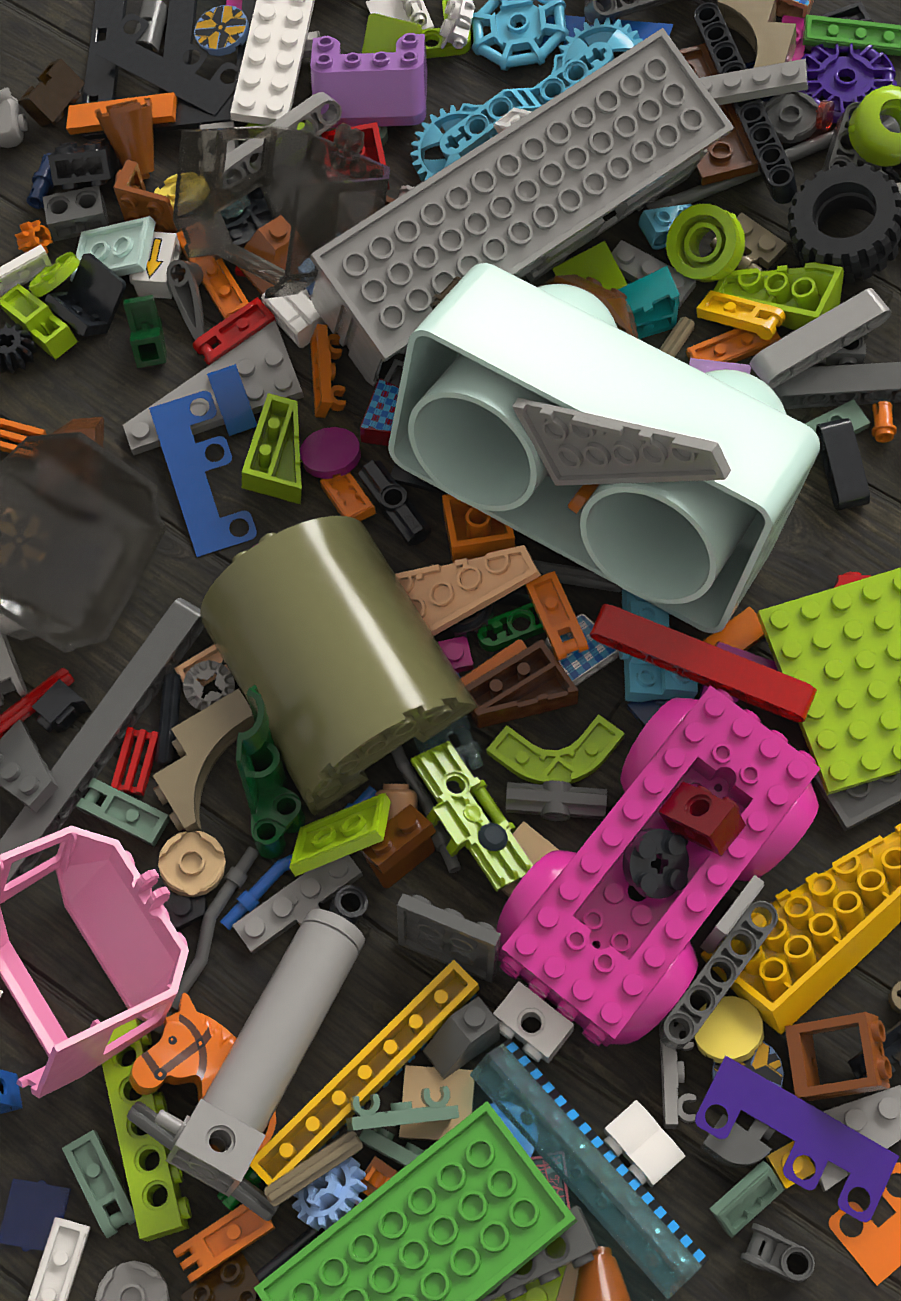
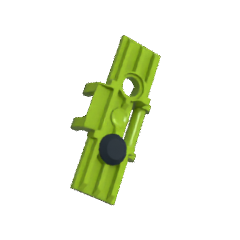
(464, 820)

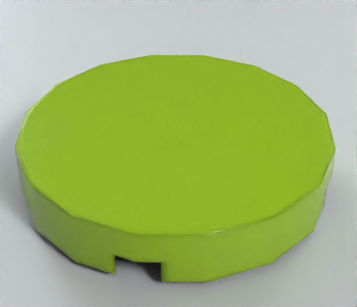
(54, 275)

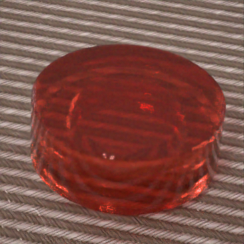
(825, 115)

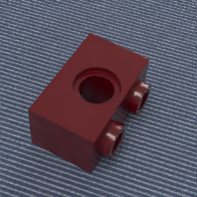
(703, 817)

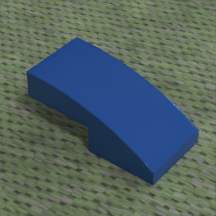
(232, 400)

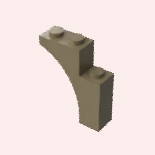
(756, 22)
(200, 745)

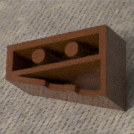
(522, 687)

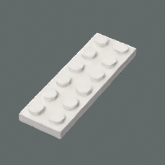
(271, 60)

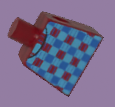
(379, 415)

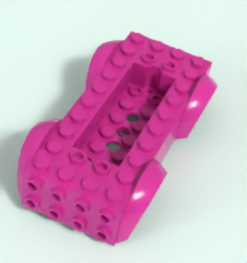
(625, 961)

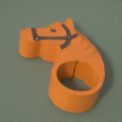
(188, 1052)

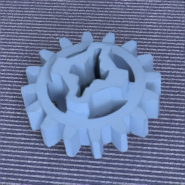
(330, 1195)

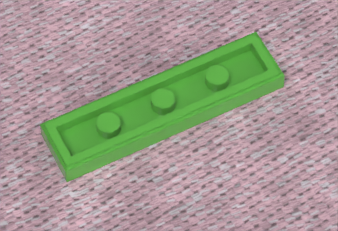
(833, 31)

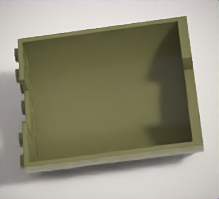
(331, 652)

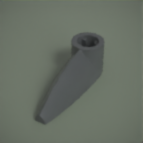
(184, 281)

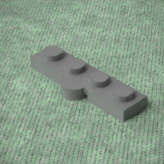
(294, 902)

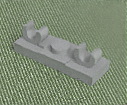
(673, 1073)

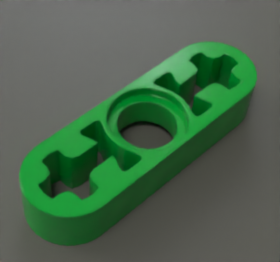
(496, 625)

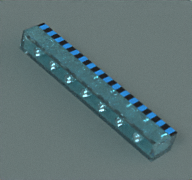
(589, 1168)

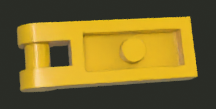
(741, 313)

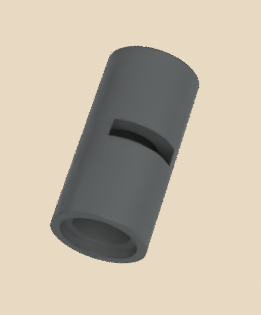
(156, 14)

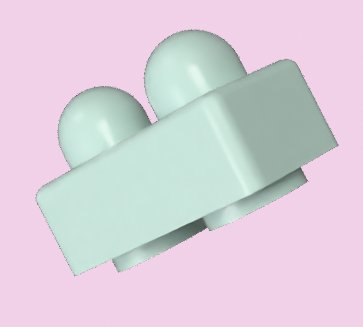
(556, 344)

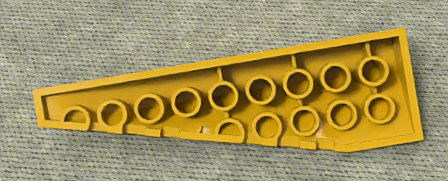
(821, 931)

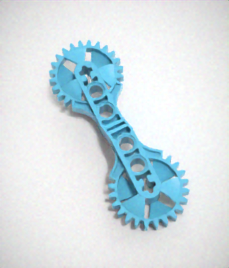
(574, 62)

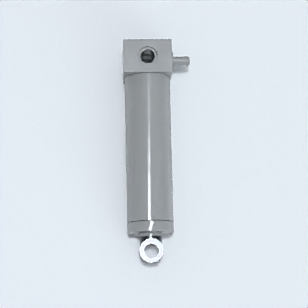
(269, 1048)

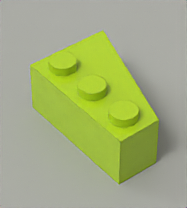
(274, 453)

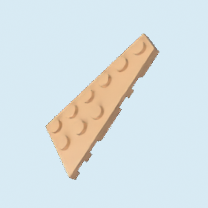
(464, 587)

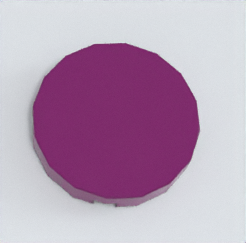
(330, 452)

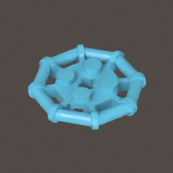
(521, 38)

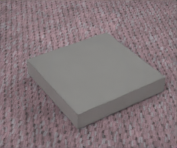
(732, 915)

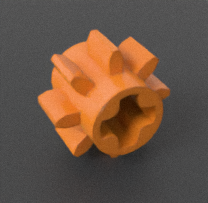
(32, 236)

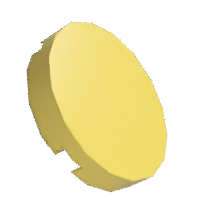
(731, 1030)

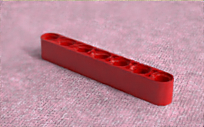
(703, 663)

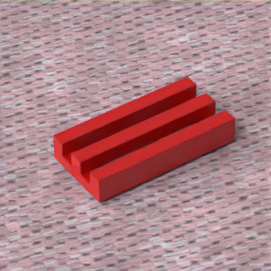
(141, 736)

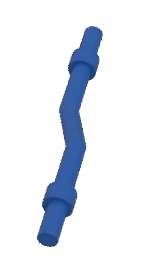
(249, 899)

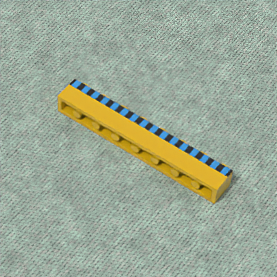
(366, 1073)

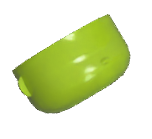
(867, 132)
(685, 237)

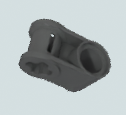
(775, 1254)

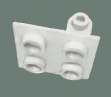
(407, 10)
(458, 24)

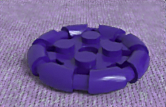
(854, 66)

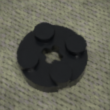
(673, 868)

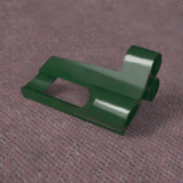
(266, 783)

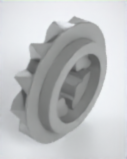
(205, 670)

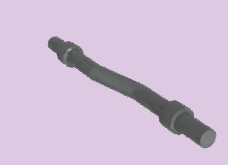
(441, 837)
(234, 879)

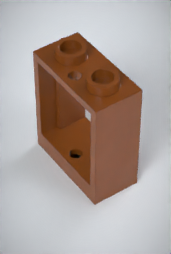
(804, 1062)

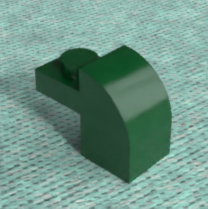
(146, 331)

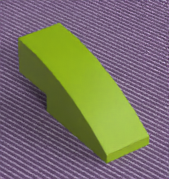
(37, 318)

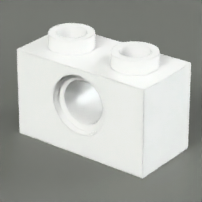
(522, 1004)

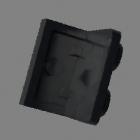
(90, 299)

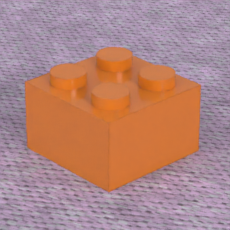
(473, 532)

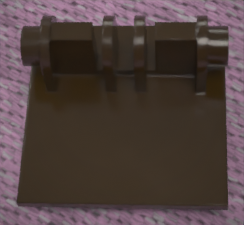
(228, 1282)

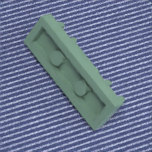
(401, 1112)

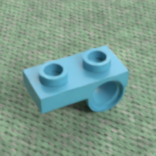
(656, 223)

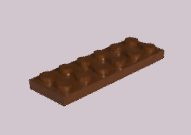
(731, 154)

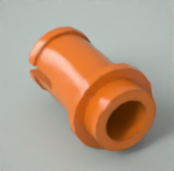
(883, 422)

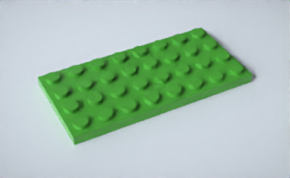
(437, 1228)

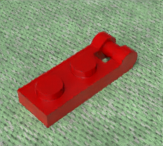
(233, 330)

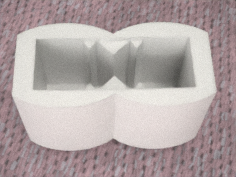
(642, 1144)

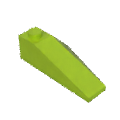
(799, 292)

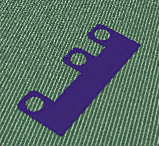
(811, 1129)

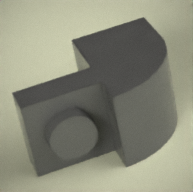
(741, 1147)

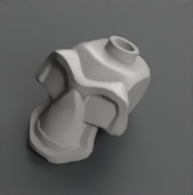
(12, 120)

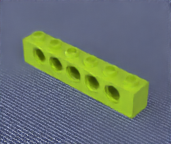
(151, 1220)

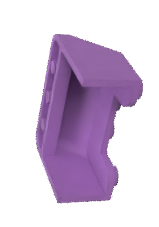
(373, 85)

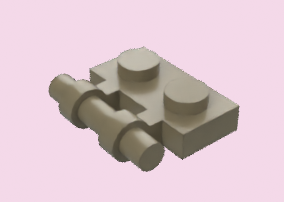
(760, 245)

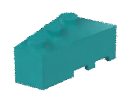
(653, 302)

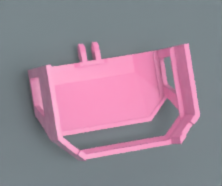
(124, 930)

